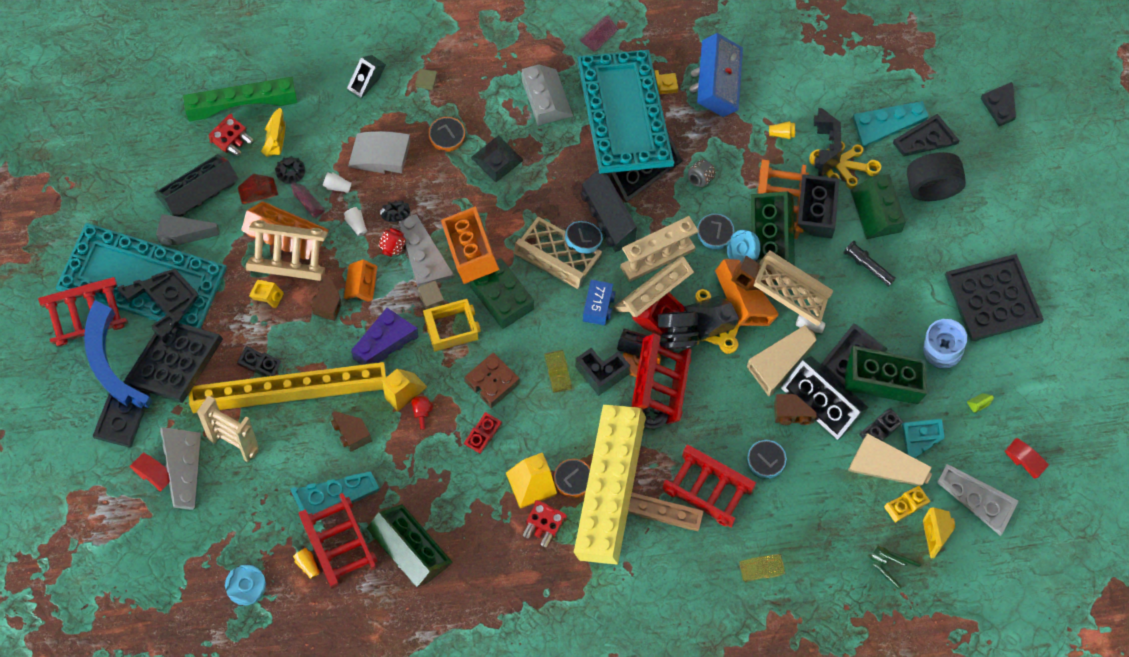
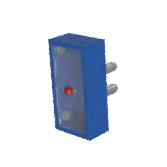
(719, 75)

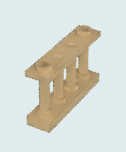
(659, 249)
(276, 265)
(219, 426)

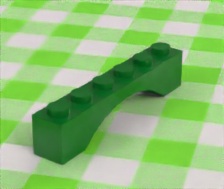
(206, 103)

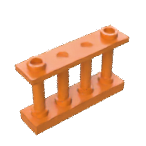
(763, 187)

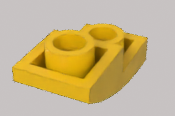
(907, 504)

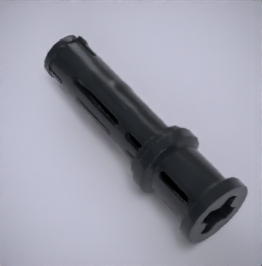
(862, 257)

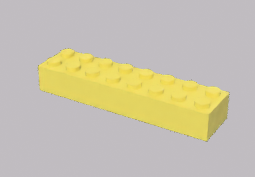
(610, 484)

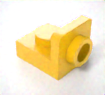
(666, 83)
(267, 292)

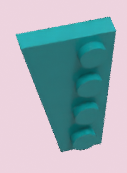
(880, 123)
(324, 495)

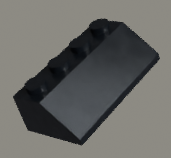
(633, 182)
(197, 185)
(609, 211)
(826, 395)

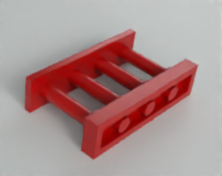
(69, 297)
(645, 380)
(725, 475)
(326, 556)

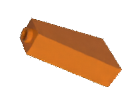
(752, 305)

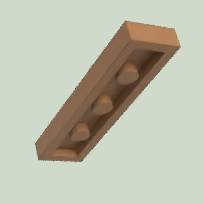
(665, 512)

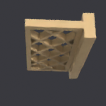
(549, 261)
(798, 282)
(655, 288)

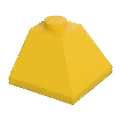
(531, 480)
(938, 528)

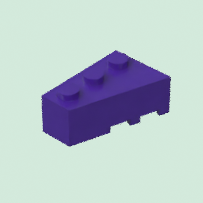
(383, 338)

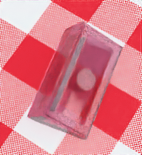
(599, 33)
(307, 200)

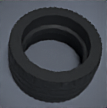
(936, 176)

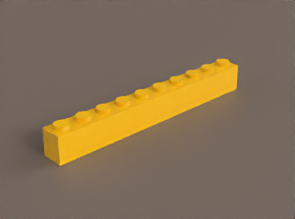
(290, 387)

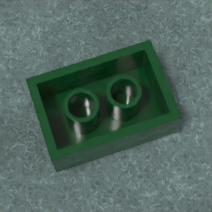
(503, 295)

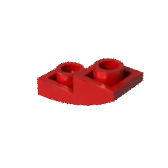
(483, 433)
(1023, 454)
(152, 470)

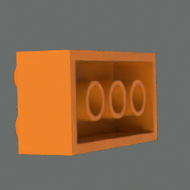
(469, 245)

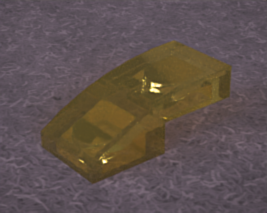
(558, 371)
(763, 566)

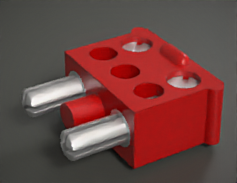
(228, 134)
(548, 514)

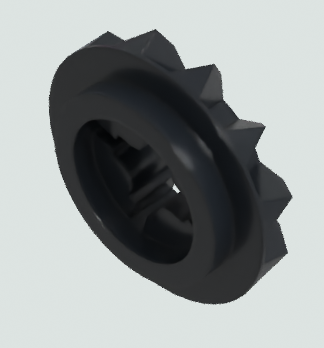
(291, 176)
(389, 214)
(659, 420)

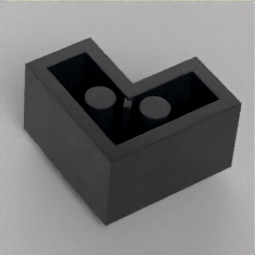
(602, 374)

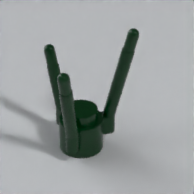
(882, 556)

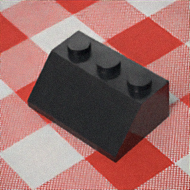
(818, 205)

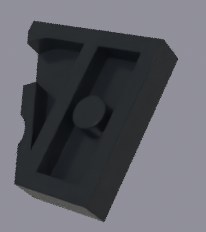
(1001, 104)

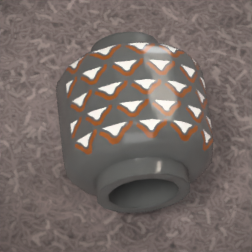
(701, 173)

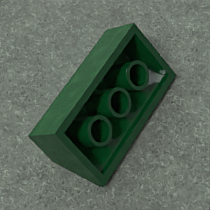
(774, 224)
(886, 375)
(409, 544)

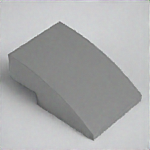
(380, 151)

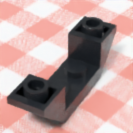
(828, 125)

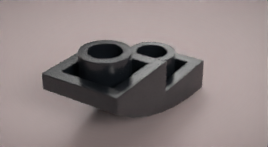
(259, 363)
(883, 425)

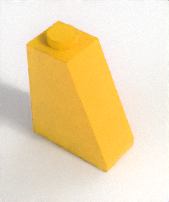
(401, 388)

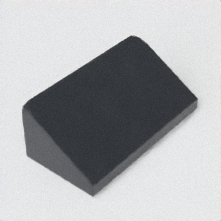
(631, 342)

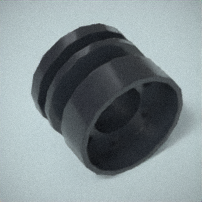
(678, 329)

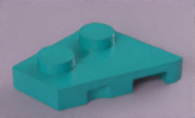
(922, 435)

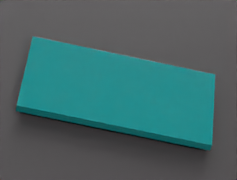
(625, 111)
(111, 254)

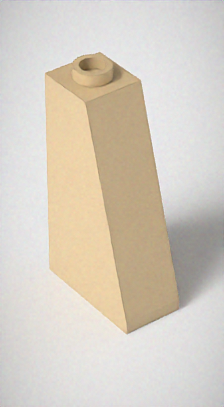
(778, 361)
(886, 462)

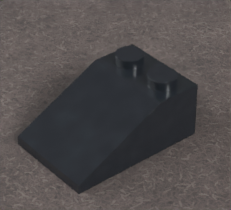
(838, 358)

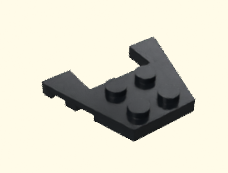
(169, 293)

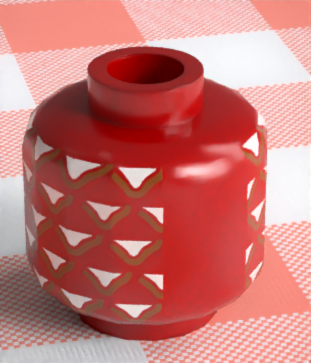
(392, 242)

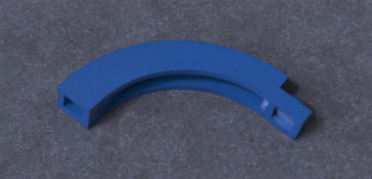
(95, 346)

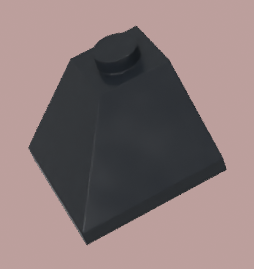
(497, 158)
(714, 316)

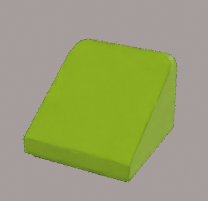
(980, 402)

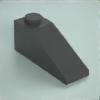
(180, 230)

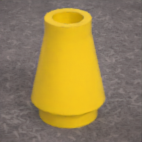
(782, 130)
(306, 562)

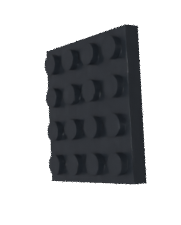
(994, 297)
(175, 364)

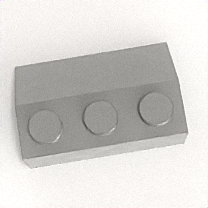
(545, 94)

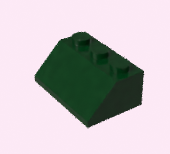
(878, 207)

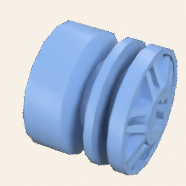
(945, 334)

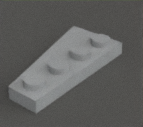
(423, 254)
(182, 460)
(983, 500)

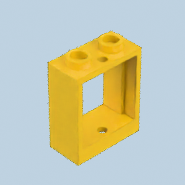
(448, 310)

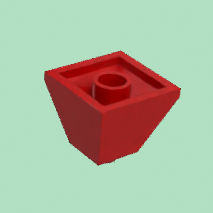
(649, 318)

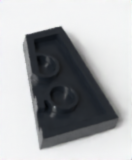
(926, 137)

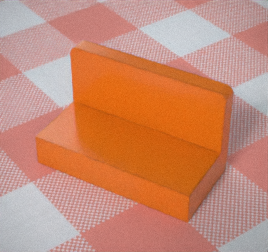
(360, 280)

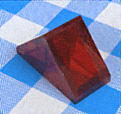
(257, 188)

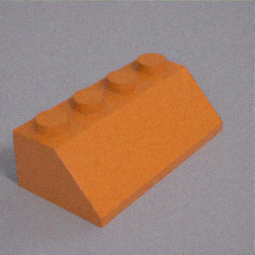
(277, 216)

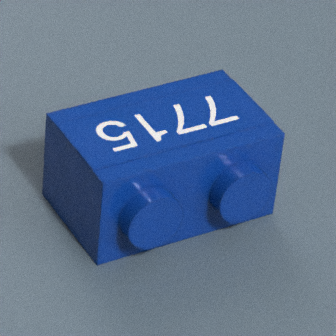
(598, 302)

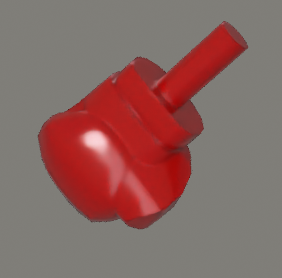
(421, 407)

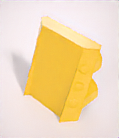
(275, 134)

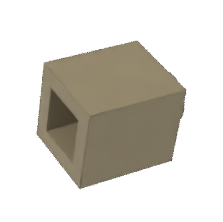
(430, 295)

